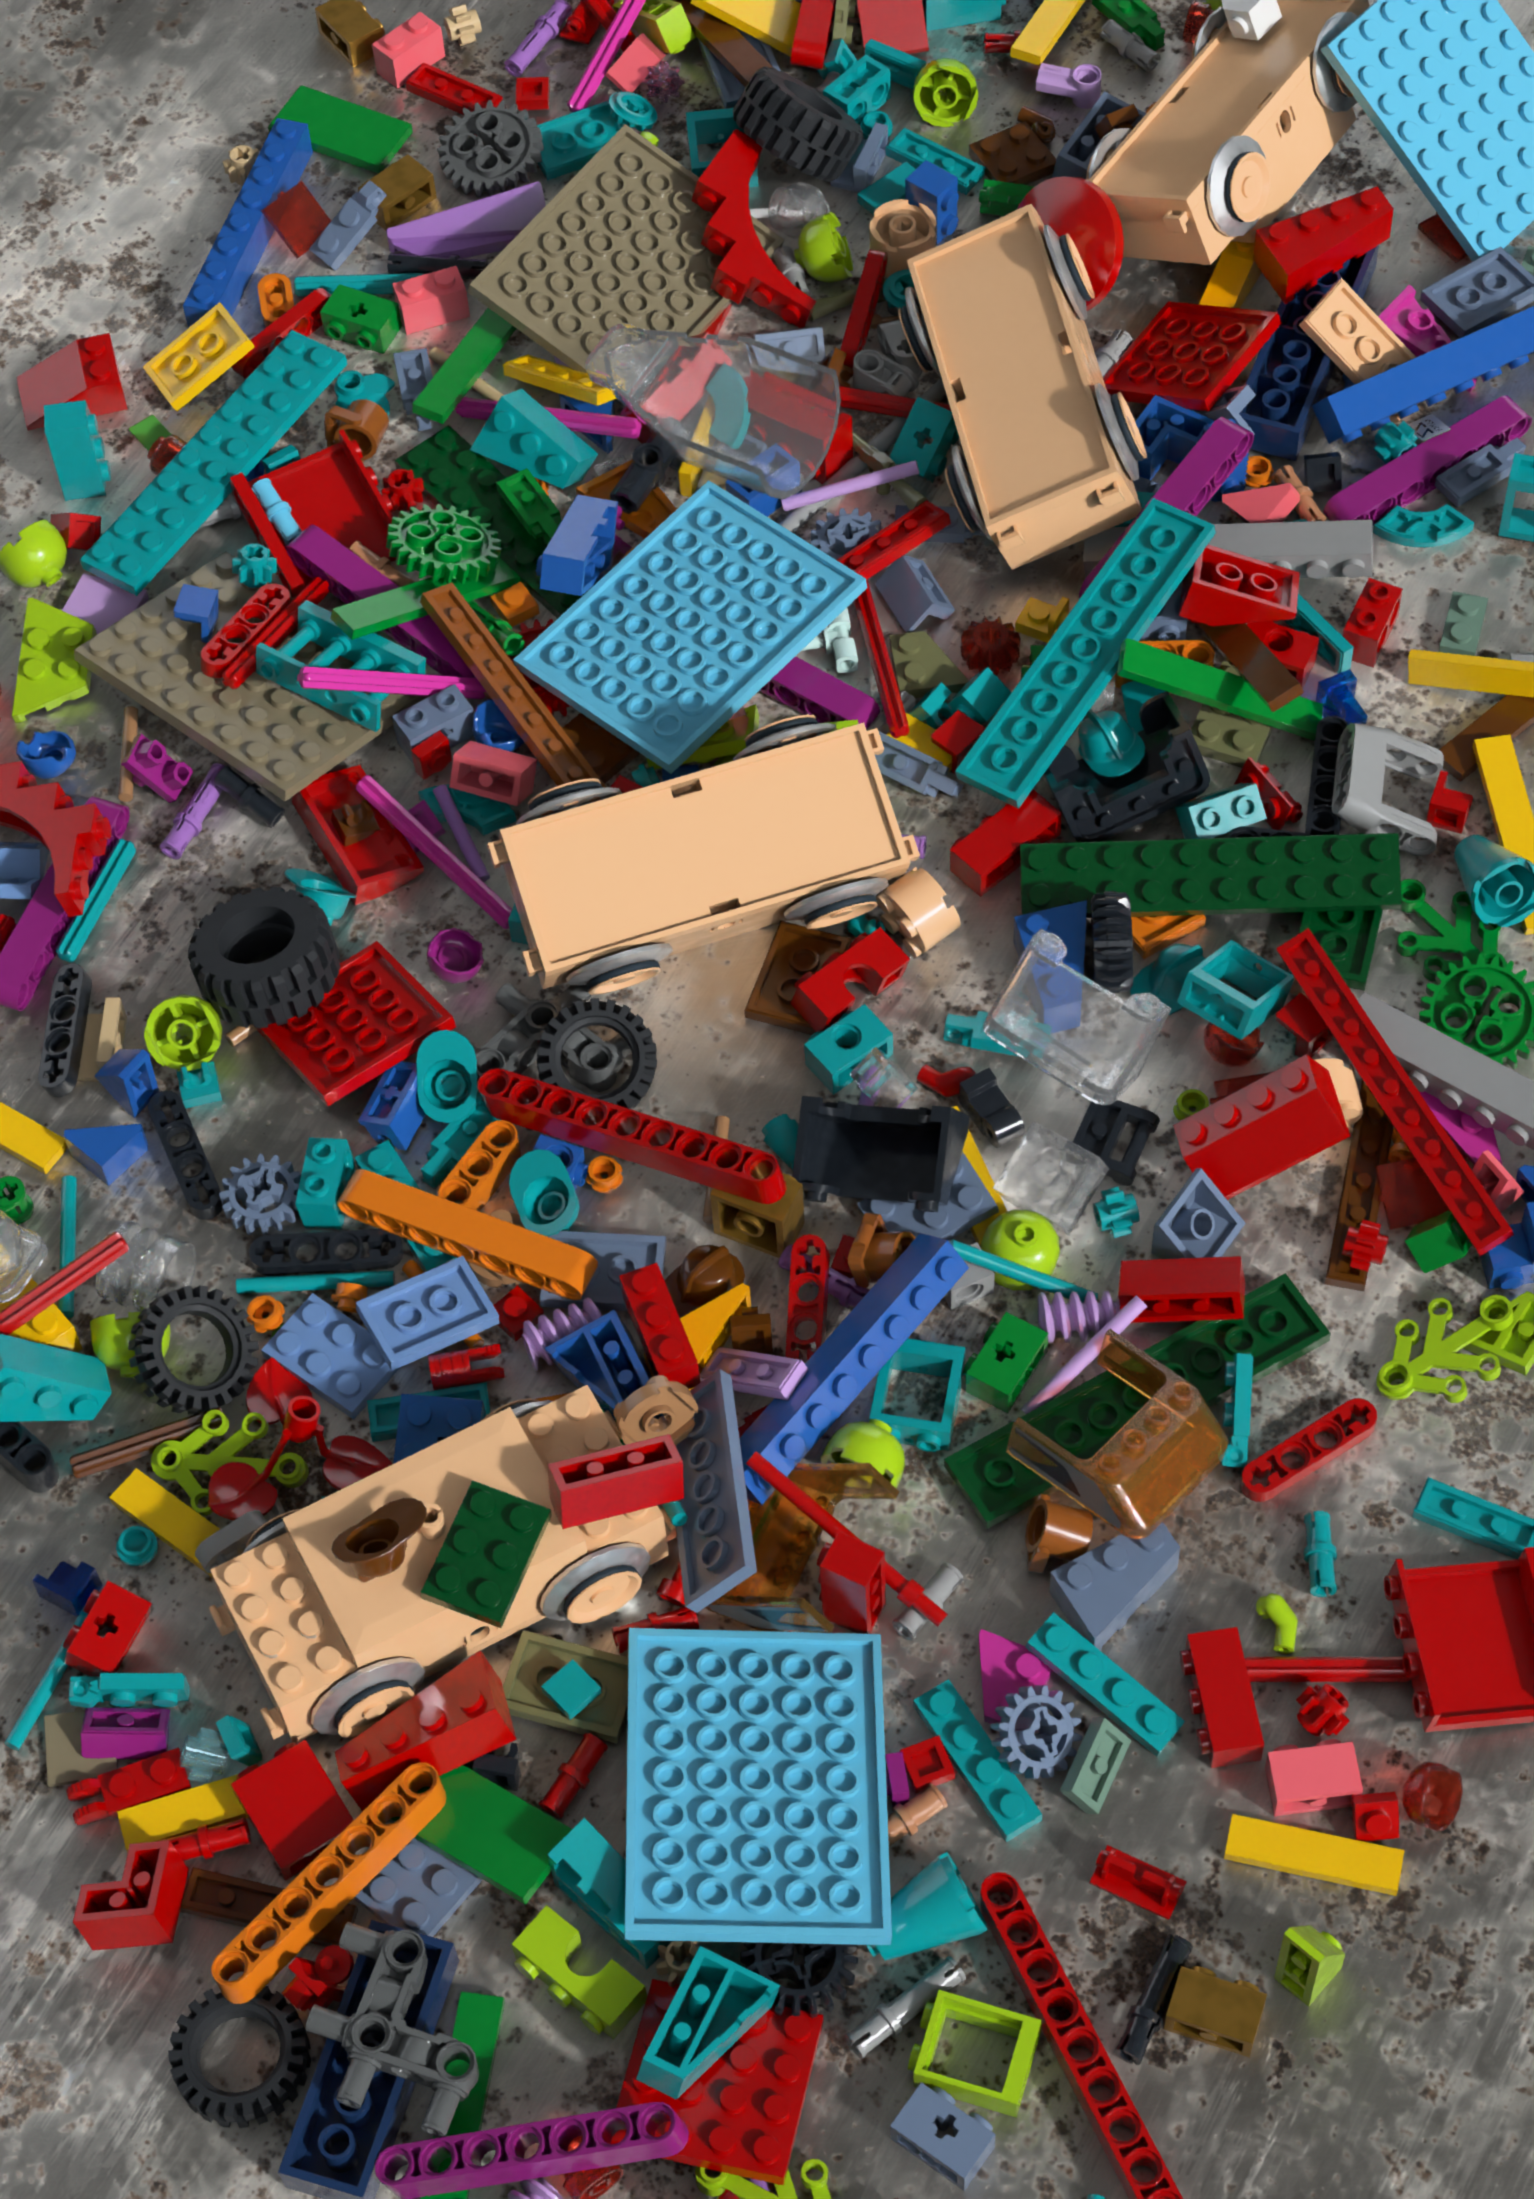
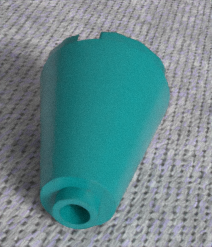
(1495, 881)
(931, 1911)

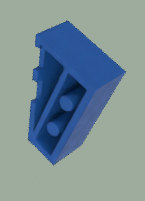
(580, 547)
(1064, 921)
(603, 1359)

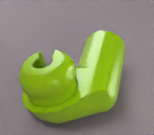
(1283, 1617)

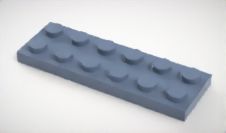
(717, 1537)

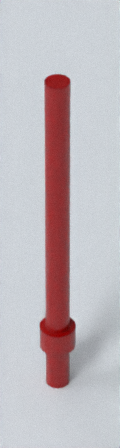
(909, 1592)

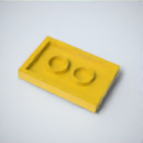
(198, 356)

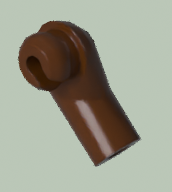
(1040, 123)

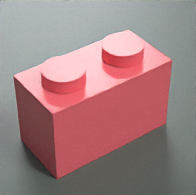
(407, 48)
(431, 300)
(493, 773)
(1312, 1777)

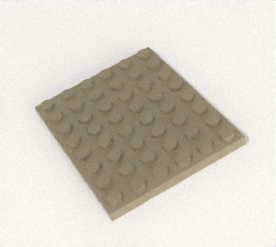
(611, 253)
(255, 728)

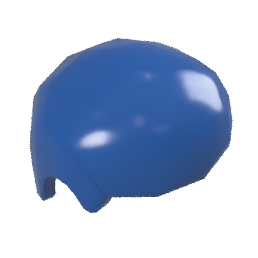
(493, 728)
(47, 754)

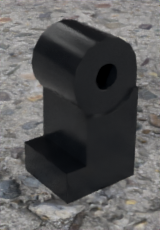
(990, 1108)

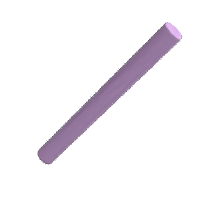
(850, 485)
(1084, 1356)

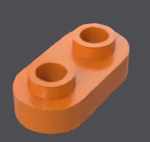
(274, 297)

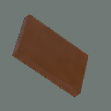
(790, 956)

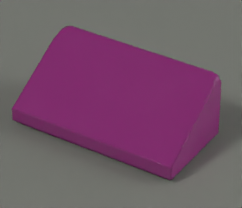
(124, 1732)

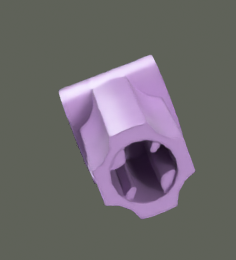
(1080, 84)

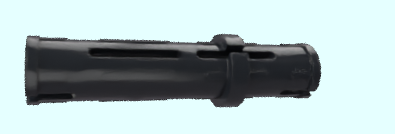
(427, 264)
(1147, 2013)

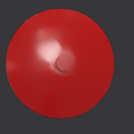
(1092, 222)

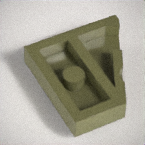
(844, 10)
(922, 664)

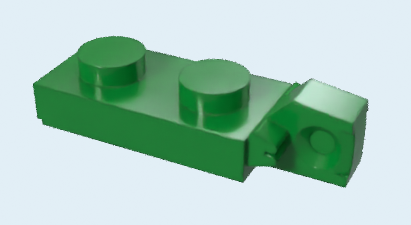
(1134, 18)
(530, 504)

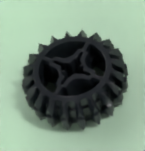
(1112, 941)
(815, 1957)

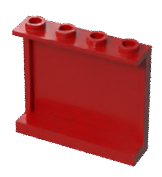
(323, 491)
(1467, 1641)

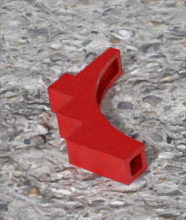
(731, 234)
(67, 831)

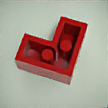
(141, 1906)

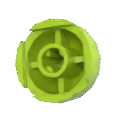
(945, 92)
(824, 250)
(36, 557)
(183, 1032)
(1024, 1239)
(111, 1342)
(867, 1444)

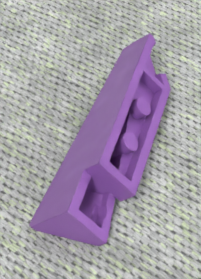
(470, 228)

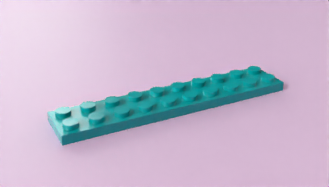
(200, 473)
(1084, 653)

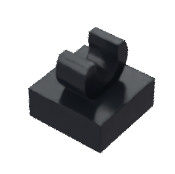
(1323, 471)
(500, 1769)

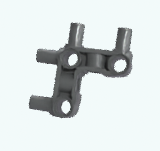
(518, 1042)
(404, 2050)

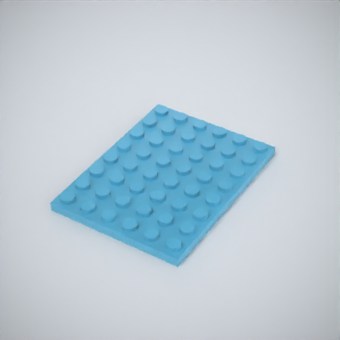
(1454, 105)
(690, 625)
(756, 1788)

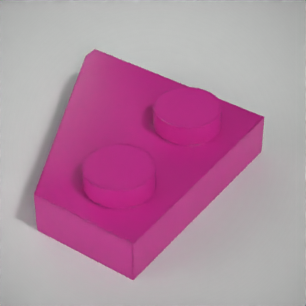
(1004, 1670)

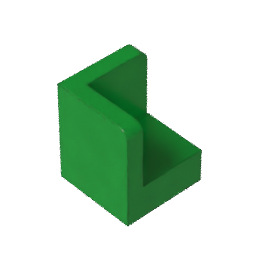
(1437, 1242)

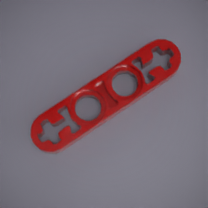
(864, 304)
(305, 311)
(238, 627)
(812, 1310)
(1305, 1445)

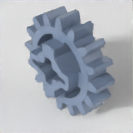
(843, 532)
(261, 1193)
(1019, 1726)

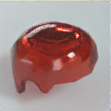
(1230, 1050)
(1432, 1795)

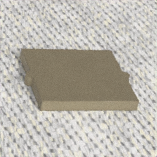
(64, 1754)

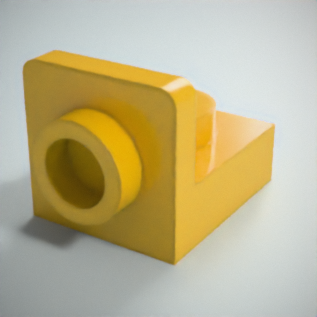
(1041, 619)

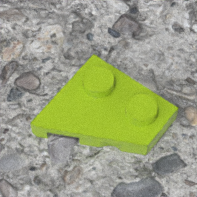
(1514, 1344)

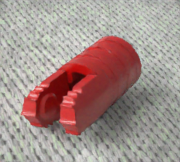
(455, 1369)

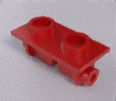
(581, 24)
(1277, 805)
(1137, 1882)

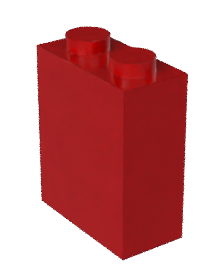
(292, 1806)

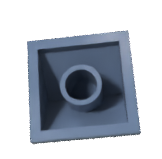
(1196, 1222)

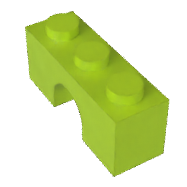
(604, 1999)

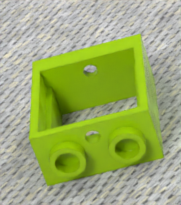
(989, 2017)

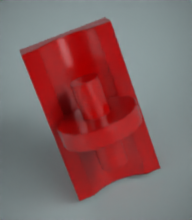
(319, 1980)

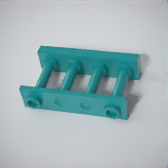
(368, 653)

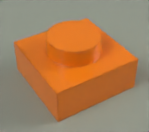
(515, 604)

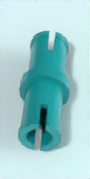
(1320, 1554)

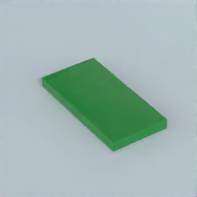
(346, 129)
(492, 1833)

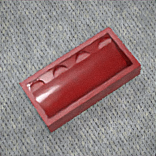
(365, 867)

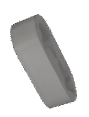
(229, 1540)

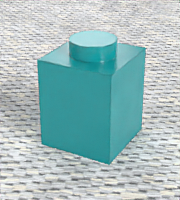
(980, 696)

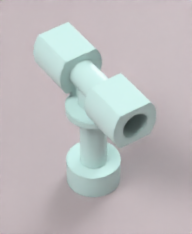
(836, 640)

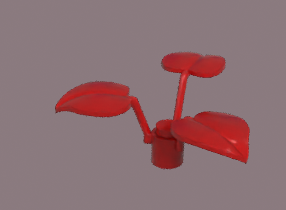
(282, 1397)

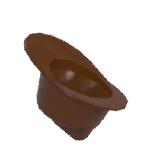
(703, 1277)
(380, 1540)

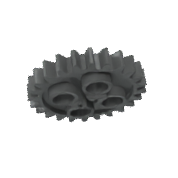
(498, 129)

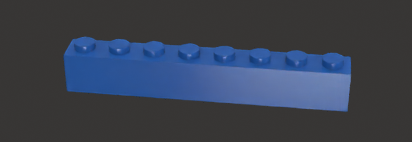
(246, 227)
(1427, 378)
(851, 1358)

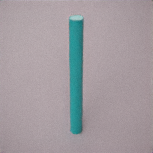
(67, 1236)
(1017, 1271)
(313, 1282)
(40, 1695)

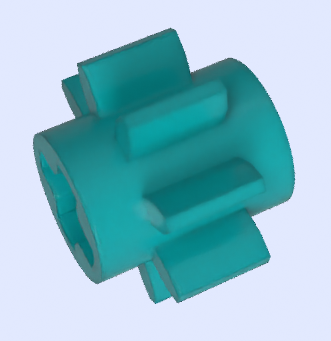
(1394, 441)
(254, 565)
(1116, 1212)

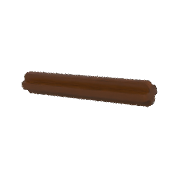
(136, 1445)

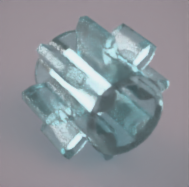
(203, 1755)

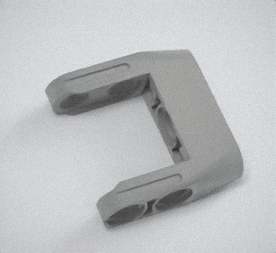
(1360, 781)

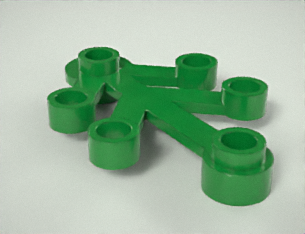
(1450, 938)

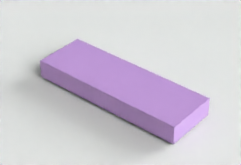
(757, 1372)

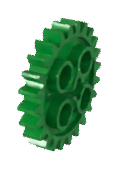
(443, 544)
(1450, 1000)

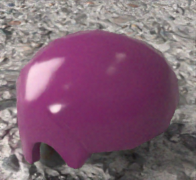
(454, 956)

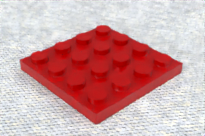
(1190, 354)
(361, 1027)
(746, 2104)

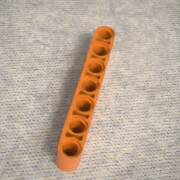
(468, 1233)
(325, 1902)

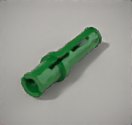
(500, 630)

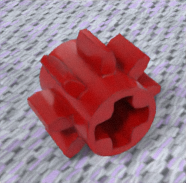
(403, 489)
(1365, 1245)
(1322, 1710)

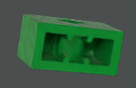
(361, 319)
(1005, 1362)

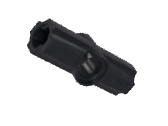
(643, 474)

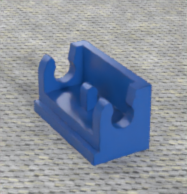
(394, 1107)

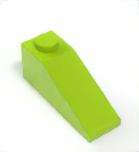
(663, 24)
(1308, 1962)

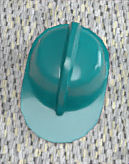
(1109, 743)
(322, 889)
(1167, 974)
(446, 1076)
(543, 1193)

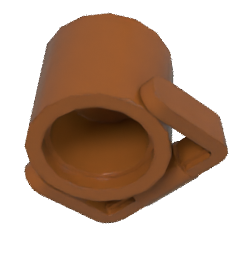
(361, 421)
(875, 1249)
(1056, 1532)

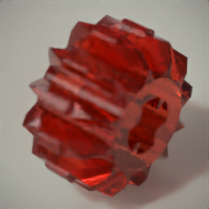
(990, 645)

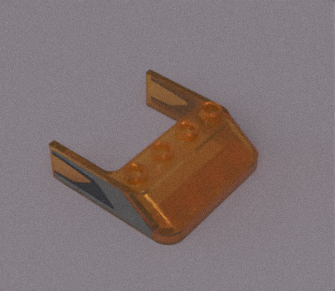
(1148, 1462)
(785, 1542)

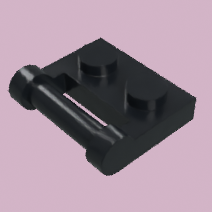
(1102, 1130)

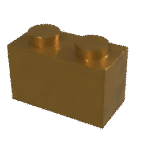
(349, 29)
(407, 189)
(1215, 2010)

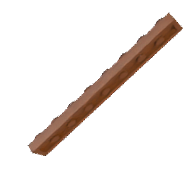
(506, 686)

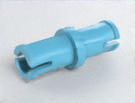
(276, 510)

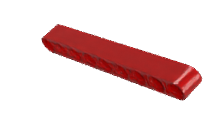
(633, 1136)
(1074, 2032)

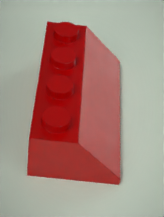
(1264, 1127)

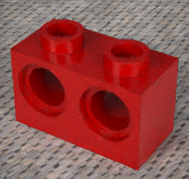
(1372, 620)

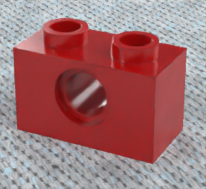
(1291, 647)

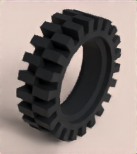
(600, 1014)
(152, 1364)
(258, 2101)

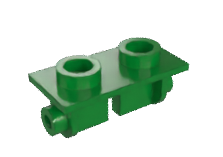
(1001, 197)

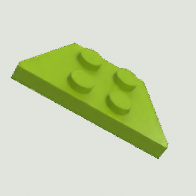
(47, 660)

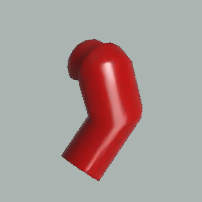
(944, 1083)

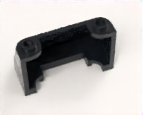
(1165, 778)
(878, 1152)

